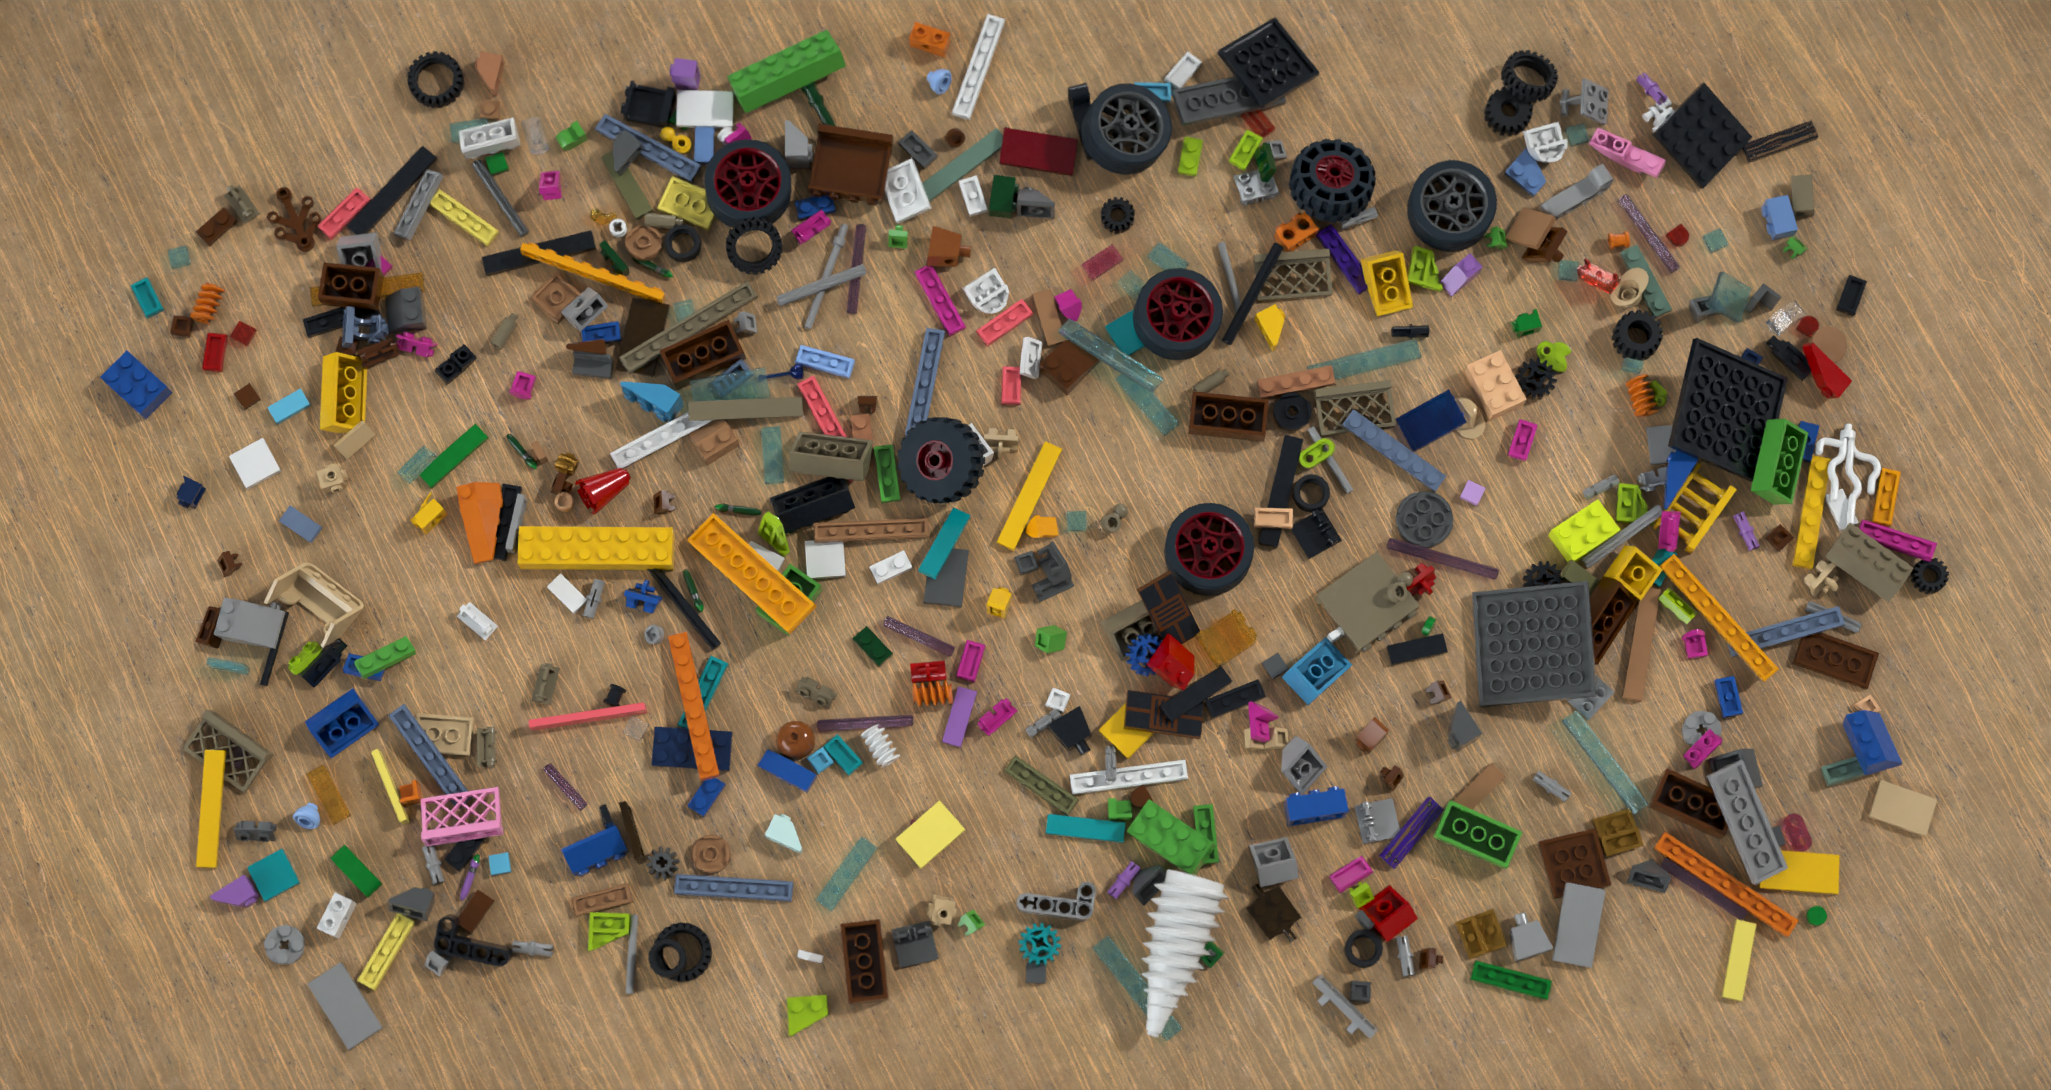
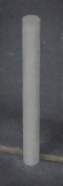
(1229, 275)
(1332, 463)
(631, 954)

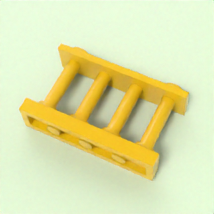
(1712, 509)

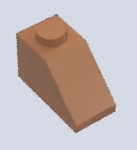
(490, 69)

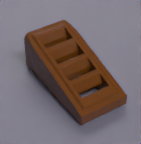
(592, 346)

